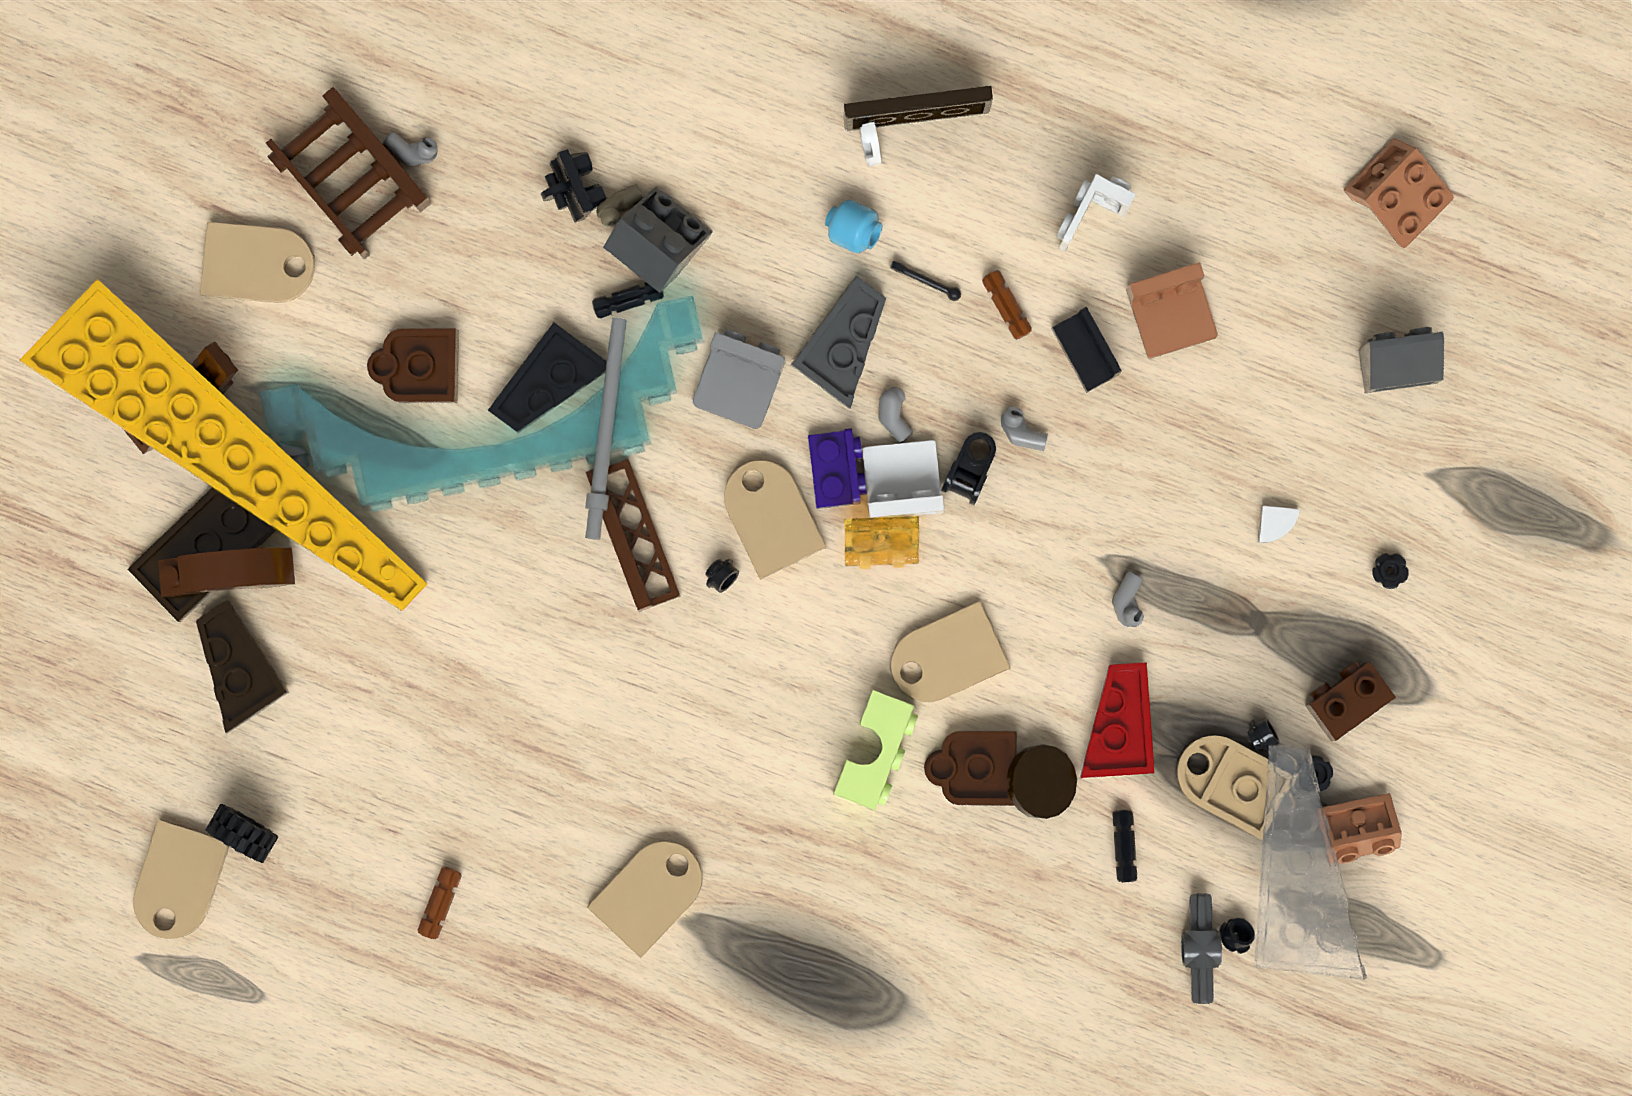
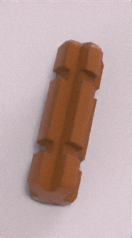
(1007, 304)
(439, 903)

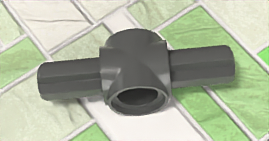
(1201, 948)

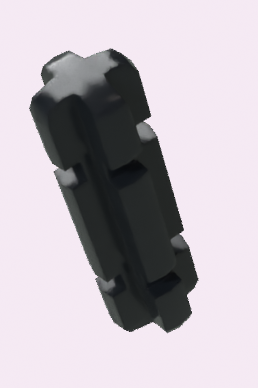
(625, 299)
(1125, 846)

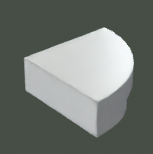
(870, 144)
(1276, 522)

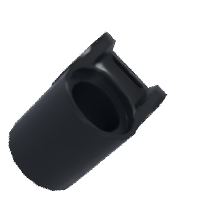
(970, 469)

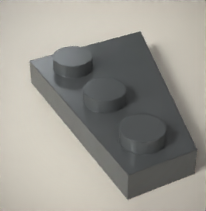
(841, 342)

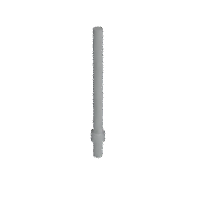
(597, 500)

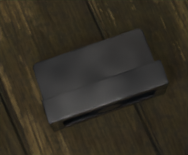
(1086, 350)

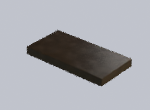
(918, 108)
(208, 526)

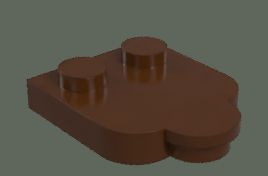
(418, 365)
(974, 767)

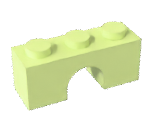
(890, 721)

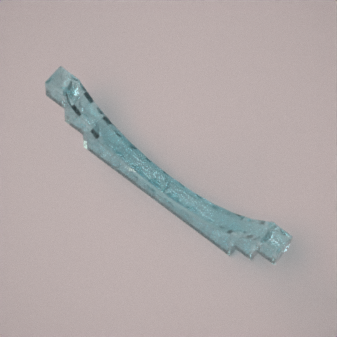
(398, 471)

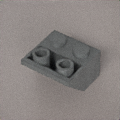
(657, 239)
(1402, 361)

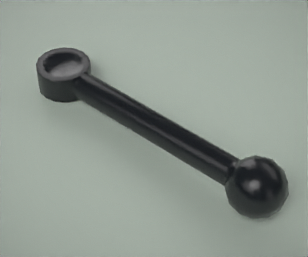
(953, 293)

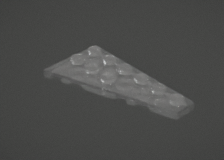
(1301, 889)

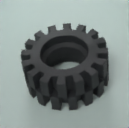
(241, 833)

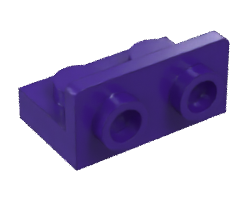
(835, 469)

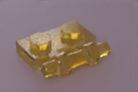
(881, 541)

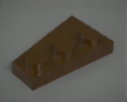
(239, 669)

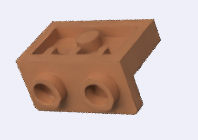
(1363, 828)

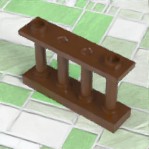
(359, 140)

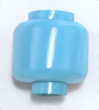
(853, 226)

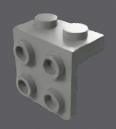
(739, 379)

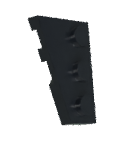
(547, 378)

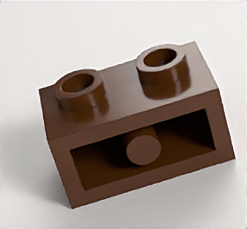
(1349, 700)

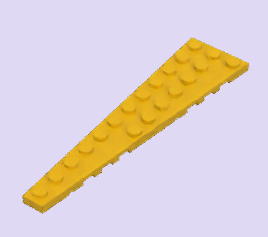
(148, 389)

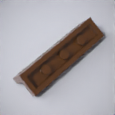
(624, 549)

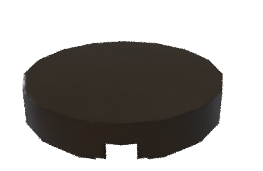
(1042, 781)

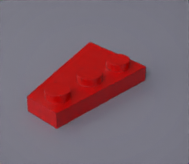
(1122, 725)

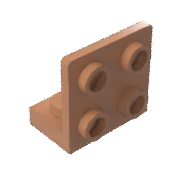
(1400, 191)
(1172, 311)

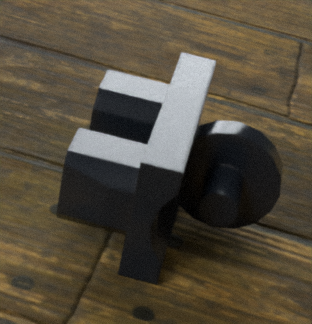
(567, 187)

